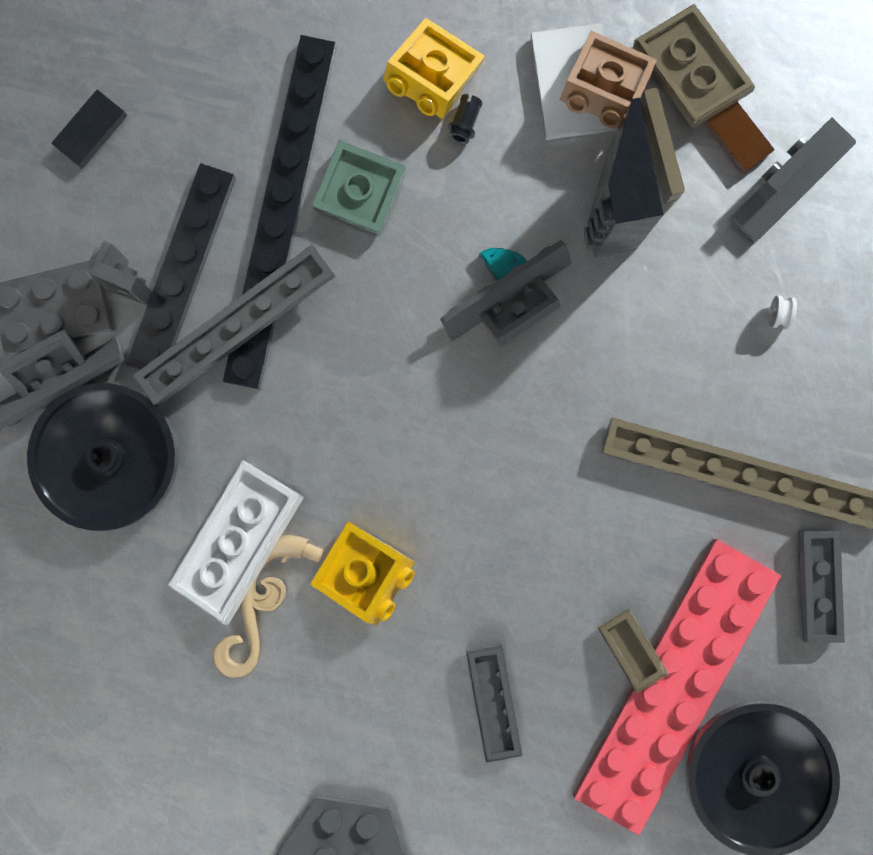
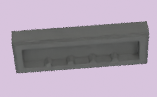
(493, 703)

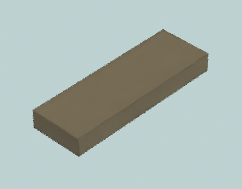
(661, 146)

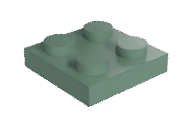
(359, 187)

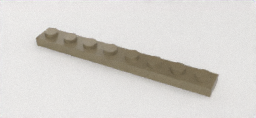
(739, 472)

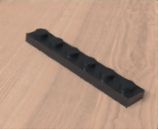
(182, 265)

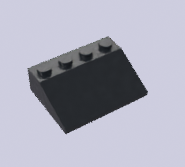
(627, 192)

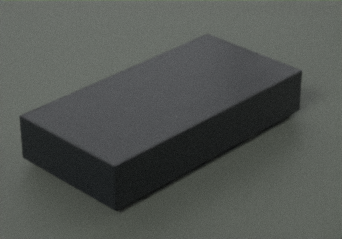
(89, 129)

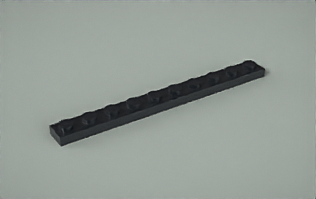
(284, 193)

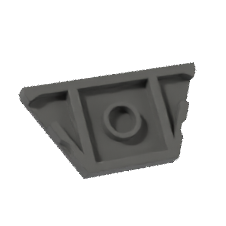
(344, 828)

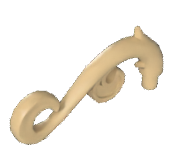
(287, 547)

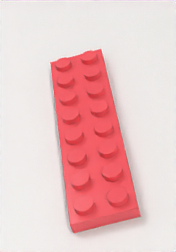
(661, 720)

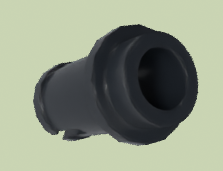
(462, 127)

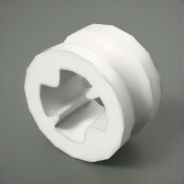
(783, 312)

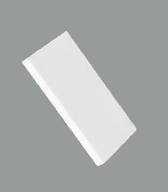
(235, 542)

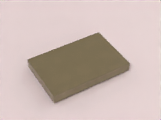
(694, 66)

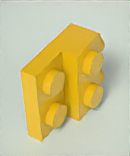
(432, 68)
(364, 574)

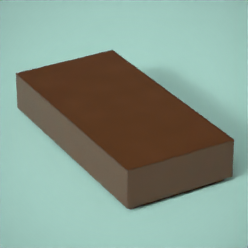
(739, 137)

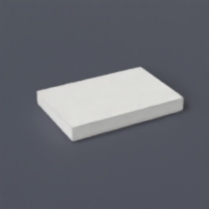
(554, 59)

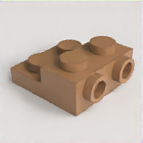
(606, 79)

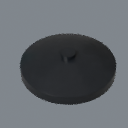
(102, 457)
(762, 778)

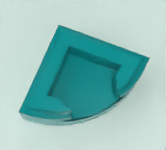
(501, 261)

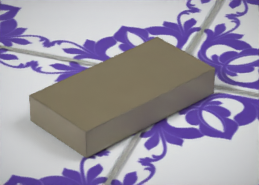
(633, 651)

